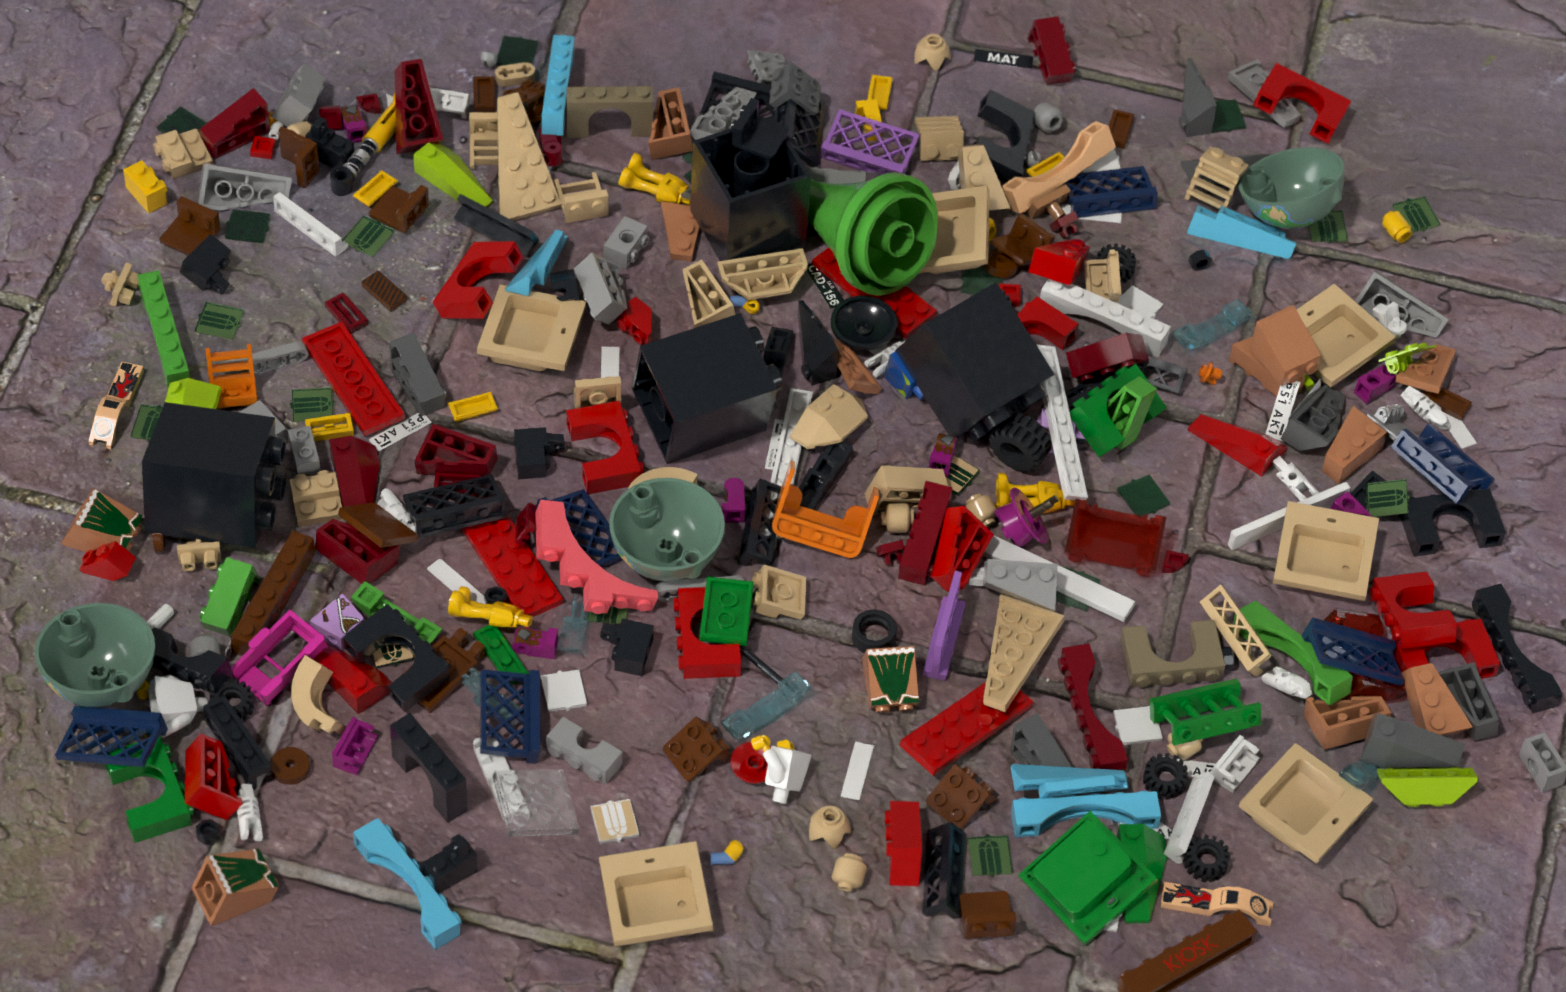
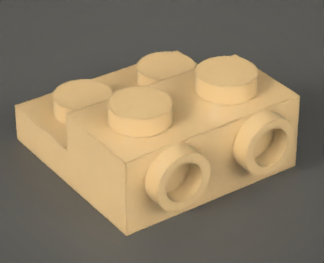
(181, 152)
(597, 391)
(315, 498)
(779, 593)

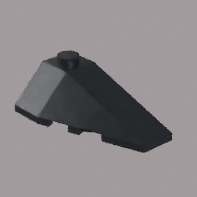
(817, 348)

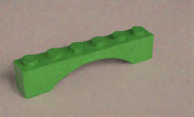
(163, 327)
(1327, 681)

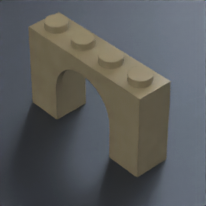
(633, 100)
(1148, 669)

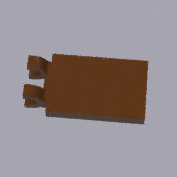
(459, 664)

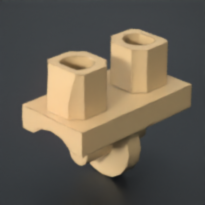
(120, 293)
(199, 552)

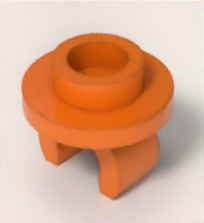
(1209, 374)

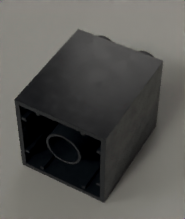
(747, 200)
(976, 364)
(705, 387)
(212, 475)

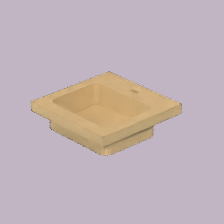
(961, 230)
(531, 330)
(1342, 333)
(1326, 551)
(1302, 801)
(655, 893)

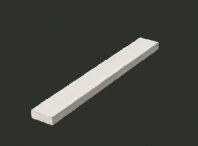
(1062, 430)
(787, 448)
(1067, 581)

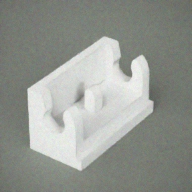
(451, 101)
(1235, 764)

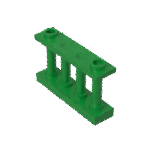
(1203, 699)

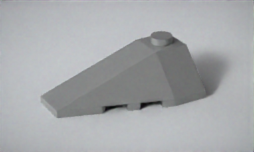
(840, 176)
(234, 187)
(1413, 311)

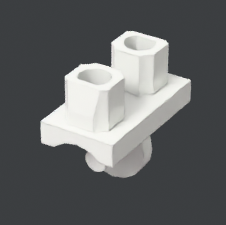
(1389, 318)

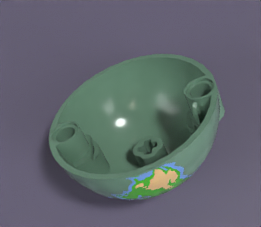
(1294, 186)
(674, 537)
(105, 663)

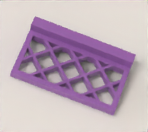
(859, 159)
(945, 632)

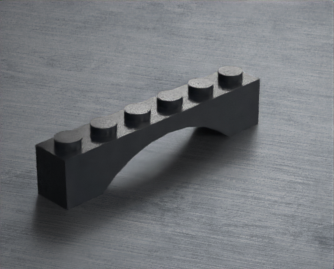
(1536, 685)

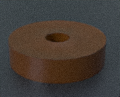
(1000, 264)
(294, 774)

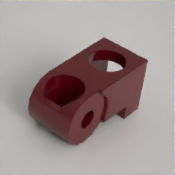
(551, 148)

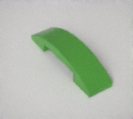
(372, 599)

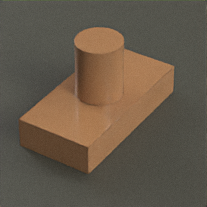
(1050, 203)

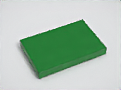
(726, 611)

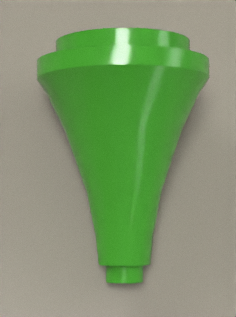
(876, 229)

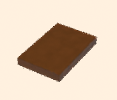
(378, 524)

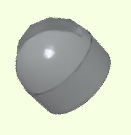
(488, 59)
(1030, 161)

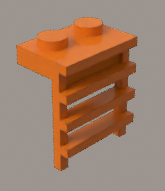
(237, 388)

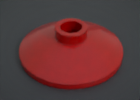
(742, 760)

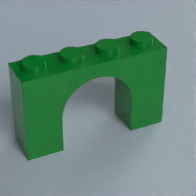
(1092, 414)
(166, 812)

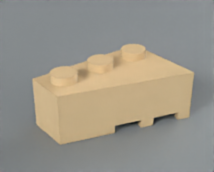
(902, 485)

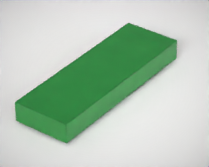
(499, 651)

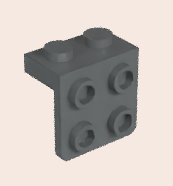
(797, 85)

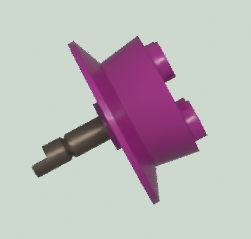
(1022, 519)

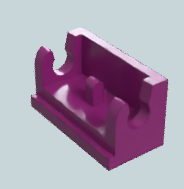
(354, 746)

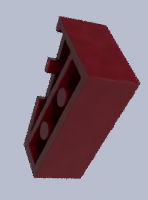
(1052, 50)
(236, 125)
(1107, 356)
(454, 453)
(354, 551)

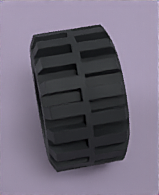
(1020, 443)

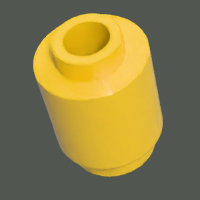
(1397, 226)

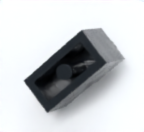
(331, 147)
(204, 265)
(532, 451)
(632, 644)
(451, 865)

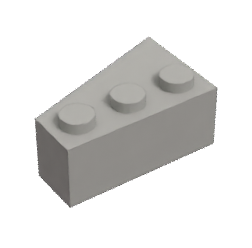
(601, 287)

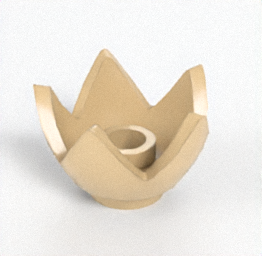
(933, 49)
(830, 830)

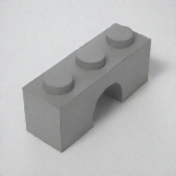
(598, 762)

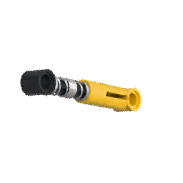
(373, 141)

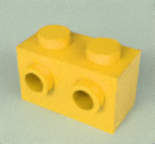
(145, 186)

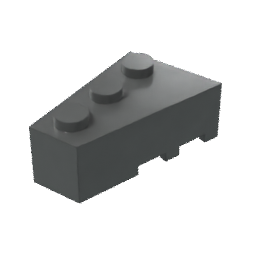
(1473, 699)

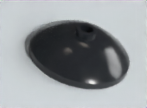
(863, 322)

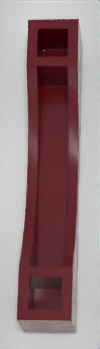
(1104, 747)

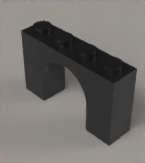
(1016, 123)
(1476, 508)
(388, 628)
(414, 747)

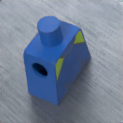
(900, 378)

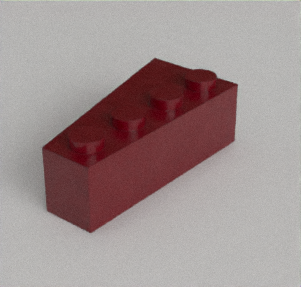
(414, 108)
(925, 534)

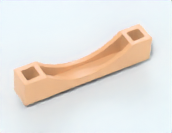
(1090, 145)

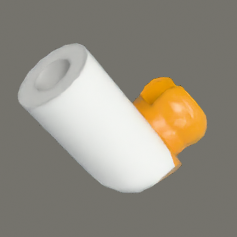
(274, 126)

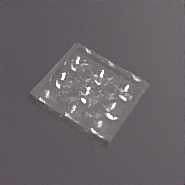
(535, 802)

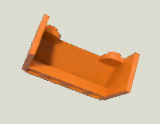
(819, 529)

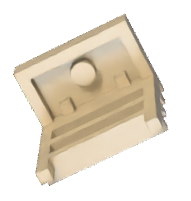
(939, 137)
(483, 138)
(1220, 168)
(582, 204)
(1103, 276)

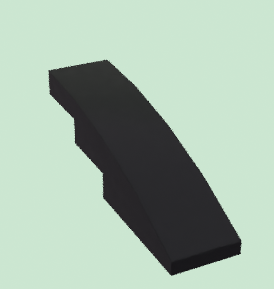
(777, 348)
(824, 473)

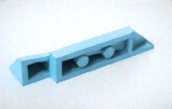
(1240, 231)
(539, 266)
(1065, 781)

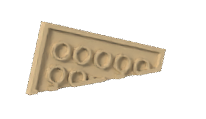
(522, 171)
(1017, 645)

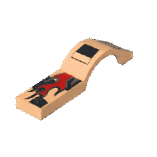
(110, 406)
(1209, 901)

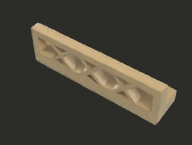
(1231, 632)

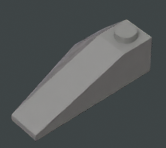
(722, 115)

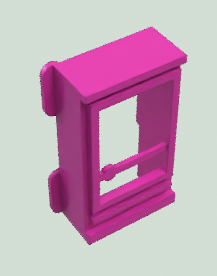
(266, 640)

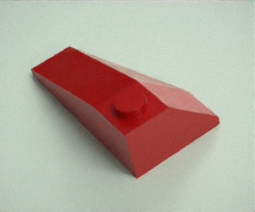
(1243, 445)
(355, 682)

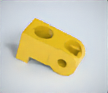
(870, 110)

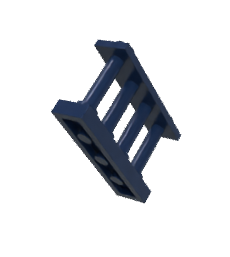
(1442, 462)

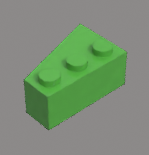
(1130, 407)
(229, 596)

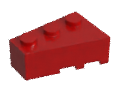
(1060, 260)
(960, 546)
(208, 779)
(904, 843)

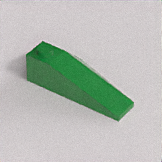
(1149, 849)

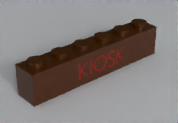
(274, 590)
(1191, 956)

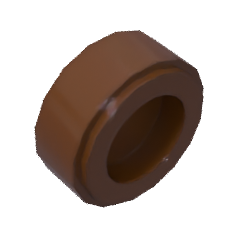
(158, 542)

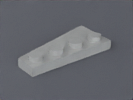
(1250, 79)

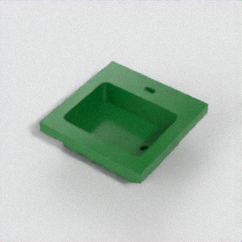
(1084, 875)

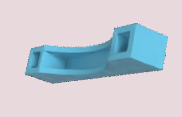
(556, 87)
(1036, 815)
(380, 848)

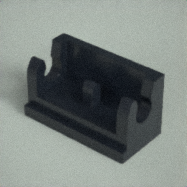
(565, 281)

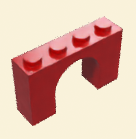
(1286, 83)
(457, 296)
(1048, 322)
(609, 422)
(1409, 627)
(1470, 642)
(699, 658)

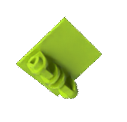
(1398, 361)

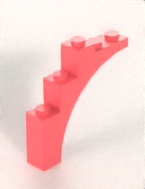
(577, 569)

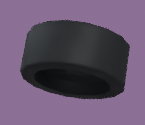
(875, 617)

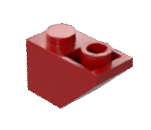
(636, 321)
(107, 561)

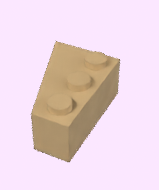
(978, 171)
(705, 295)

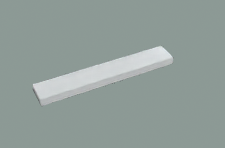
(1275, 521)

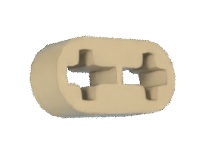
(514, 74)

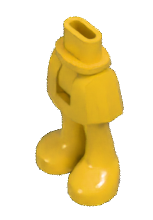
(668, 186)
(1039, 493)
(498, 614)

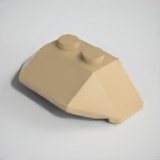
(764, 274)
(829, 418)

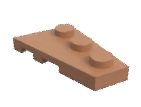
(681, 230)
(1429, 370)
(854, 371)

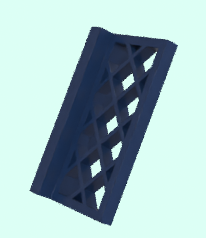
(1109, 200)
(601, 525)
(1349, 642)
(529, 720)
(115, 722)

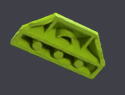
(1428, 785)

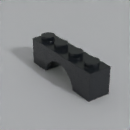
(204, 670)

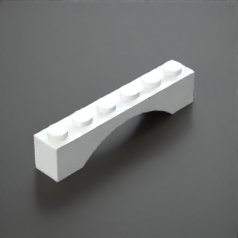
(1076, 300)

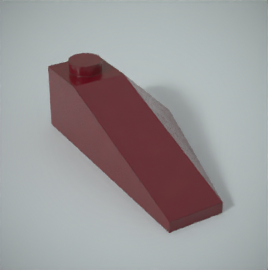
(355, 469)

